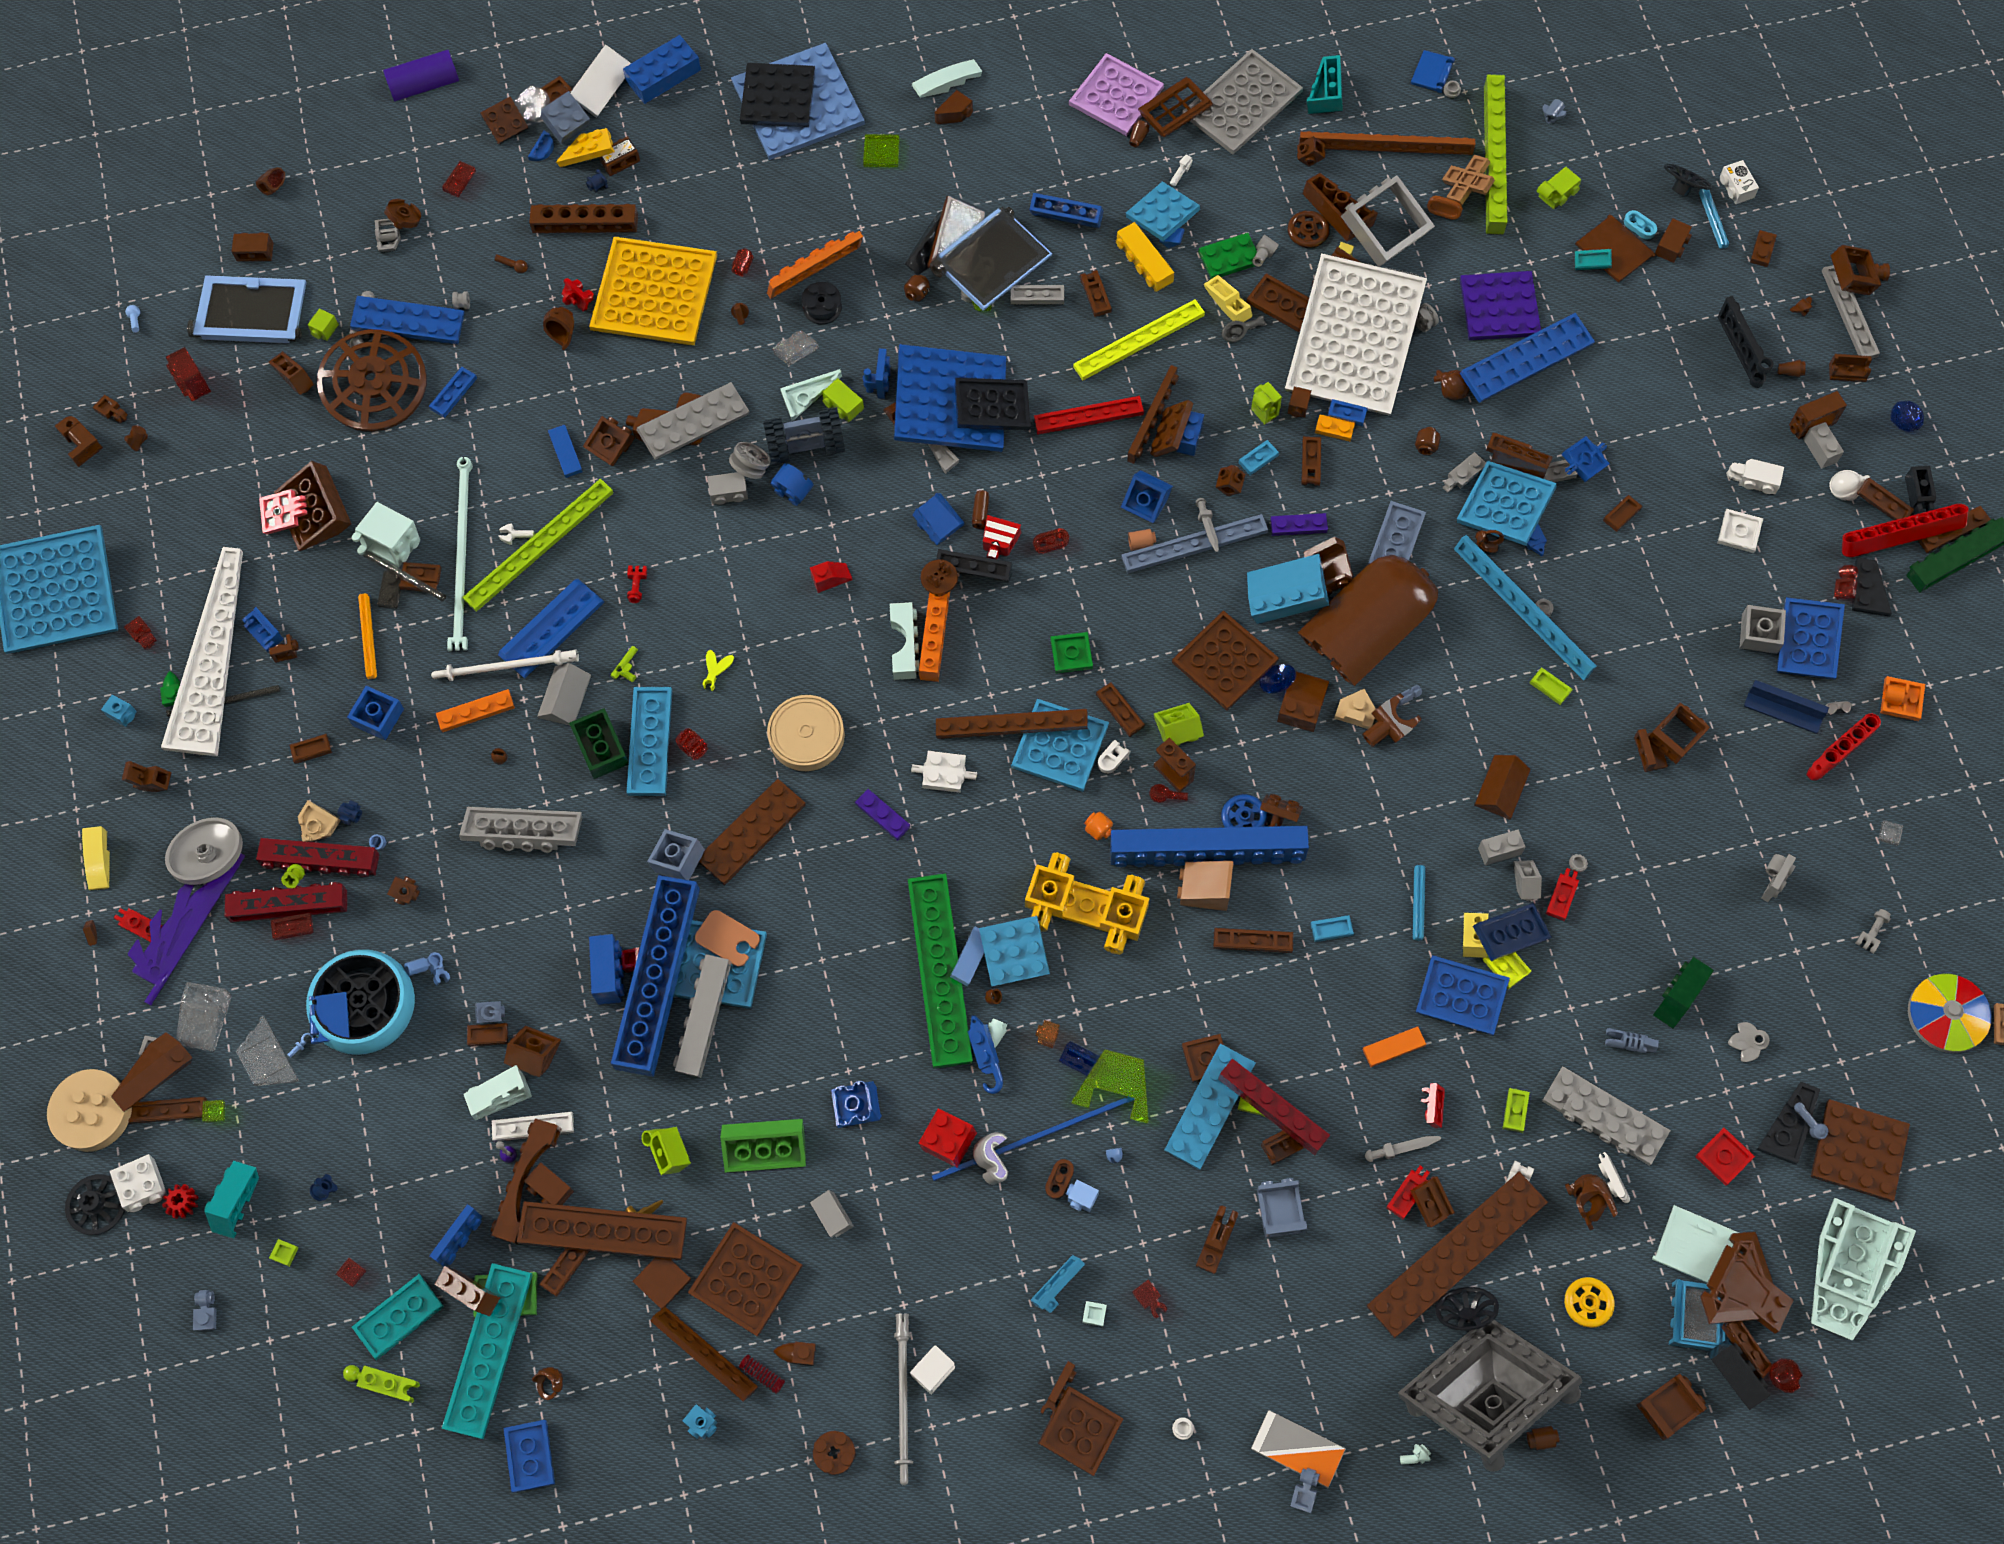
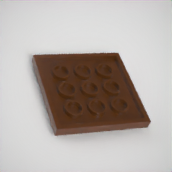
(1225, 660)
(1860, 1150)
(745, 1279)

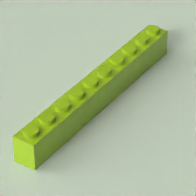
(1496, 153)

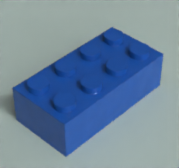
(662, 69)

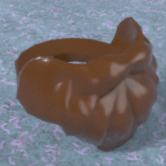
(1484, 543)
(554, 1376)

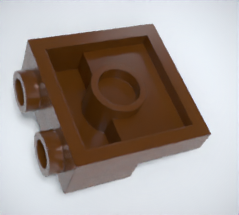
(609, 440)

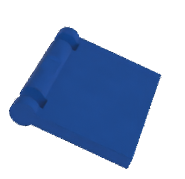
(1432, 71)
(332, 1012)

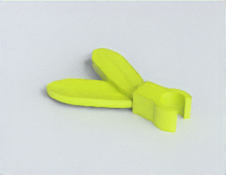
(716, 668)

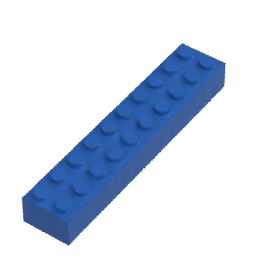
(1209, 844)
(655, 976)

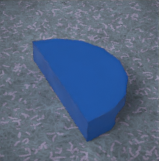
(542, 148)

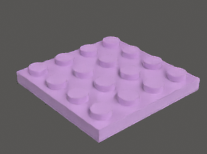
(1115, 93)

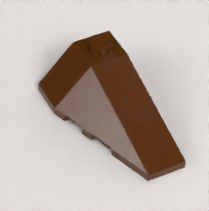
(154, 1067)

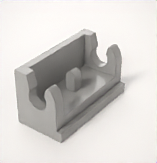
(831, 1214)

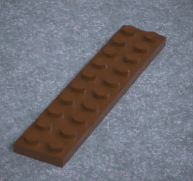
(1456, 1254)

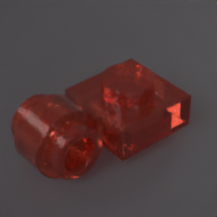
(1846, 587)
(140, 632)

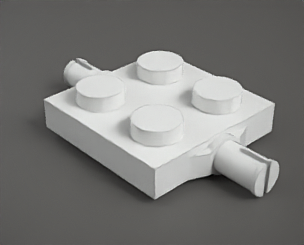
(944, 771)

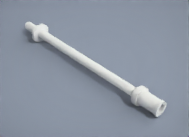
(558, 658)

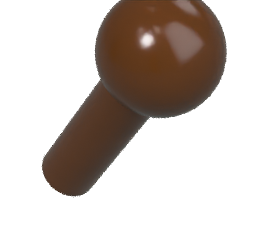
(519, 266)

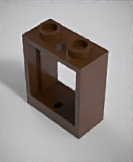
(1868, 278)
(1821, 410)
(1666, 744)

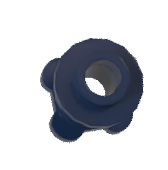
(596, 181)
(322, 1187)

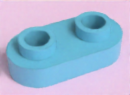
(1641, 224)

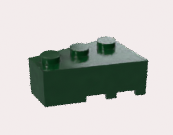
(1683, 992)

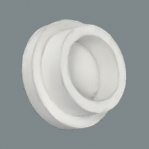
(1183, 1428)

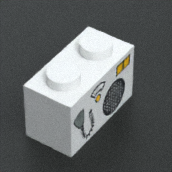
(1739, 182)

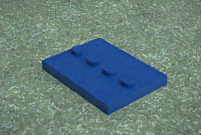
(1811, 638)
(1462, 995)

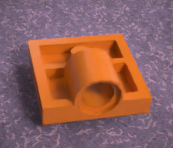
(1902, 698)

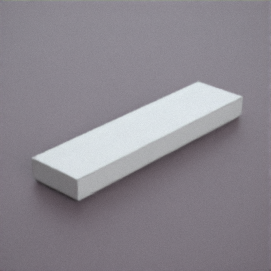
(517, 1127)

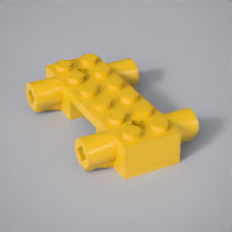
(1087, 903)

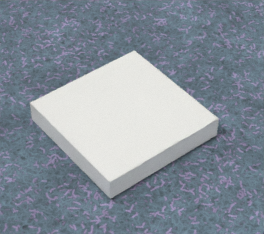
(1740, 531)

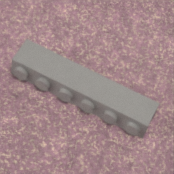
(703, 1016)

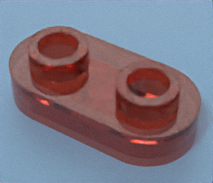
(1050, 540)

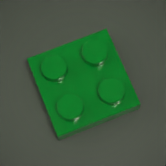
(1071, 652)

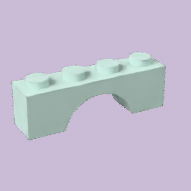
(902, 619)

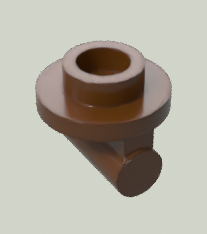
(740, 312)

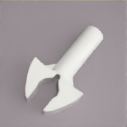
(1185, 164)
(514, 534)

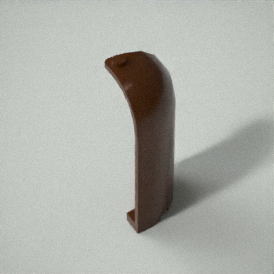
(1371, 616)

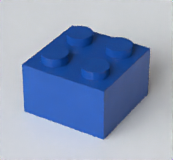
(375, 713)

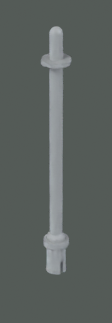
(902, 1336)

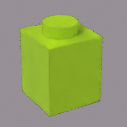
(322, 325)

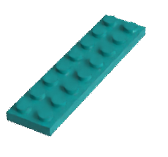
(487, 1354)

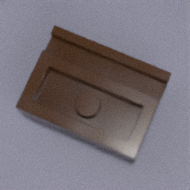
(424, 572)
(1432, 1201)

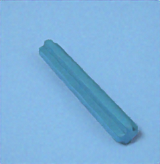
(1714, 218)
(1419, 902)

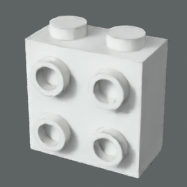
(138, 1183)

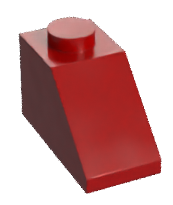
(829, 575)

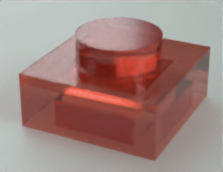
(350, 1272)

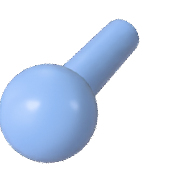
(133, 312)

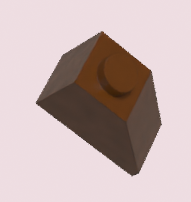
(954, 109)

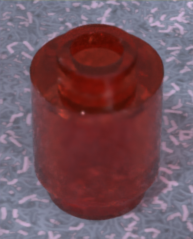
(742, 262)

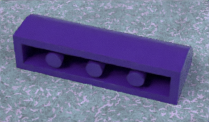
(421, 75)

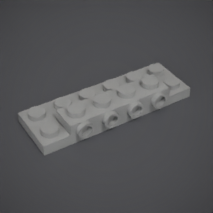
(520, 828)
(1606, 1116)

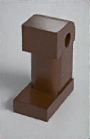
(86, 443)

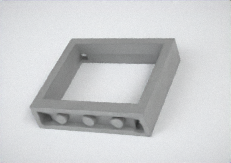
(1366, 237)

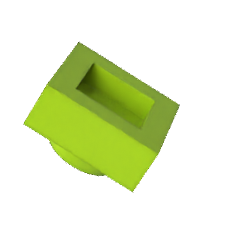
(283, 1252)

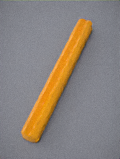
(367, 636)

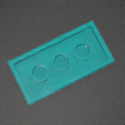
(397, 1316)

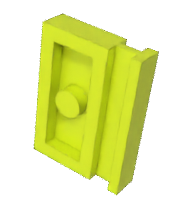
(1509, 966)

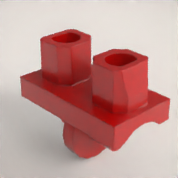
(573, 294)

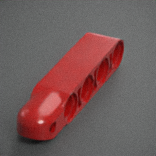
(1847, 740)

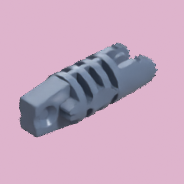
(1631, 1041)

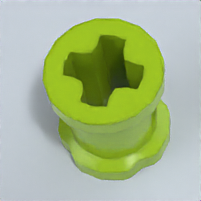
(292, 876)

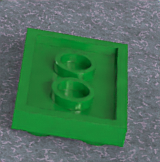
(1228, 255)

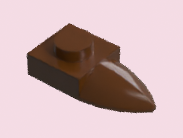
(797, 1353)

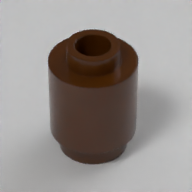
(1542, 1438)

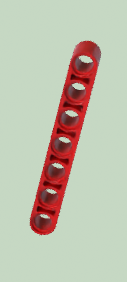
(1905, 530)

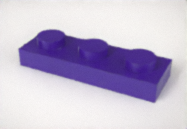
(1299, 524)
(882, 814)

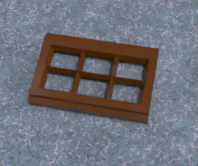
(1166, 95)

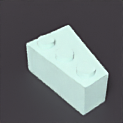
(497, 1093)

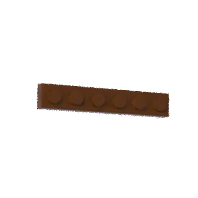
(1150, 420)
(704, 1353)

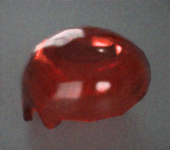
(1785, 1375)

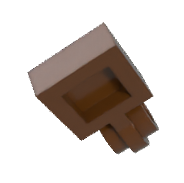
(108, 407)

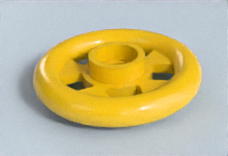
(1605, 1295)

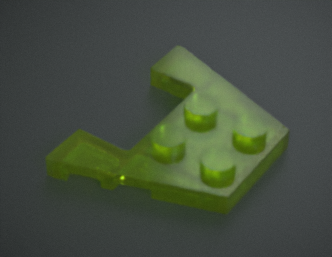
(1119, 1075)

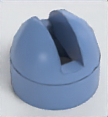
(375, 840)
(1114, 1155)

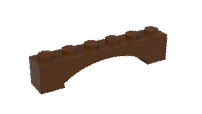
(541, 1137)

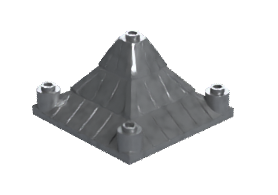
(1490, 1390)

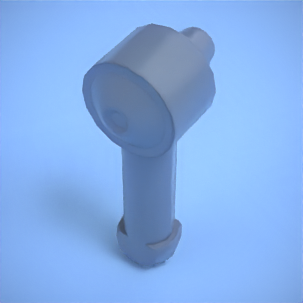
(1816, 1129)

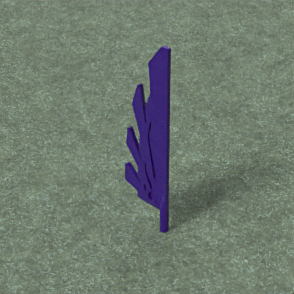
(178, 932)

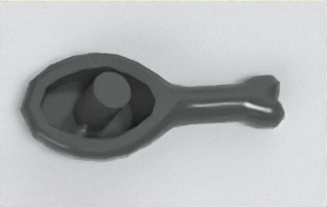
(1236, 330)

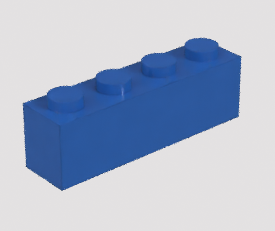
(1066, 210)

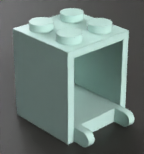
(386, 535)

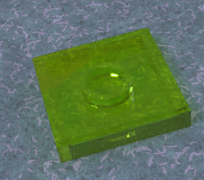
(881, 150)

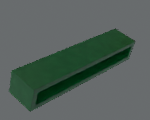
(1957, 556)

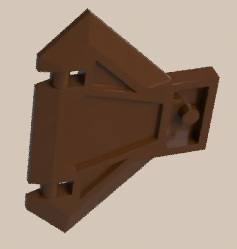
(1744, 1287)

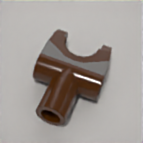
(1389, 723)

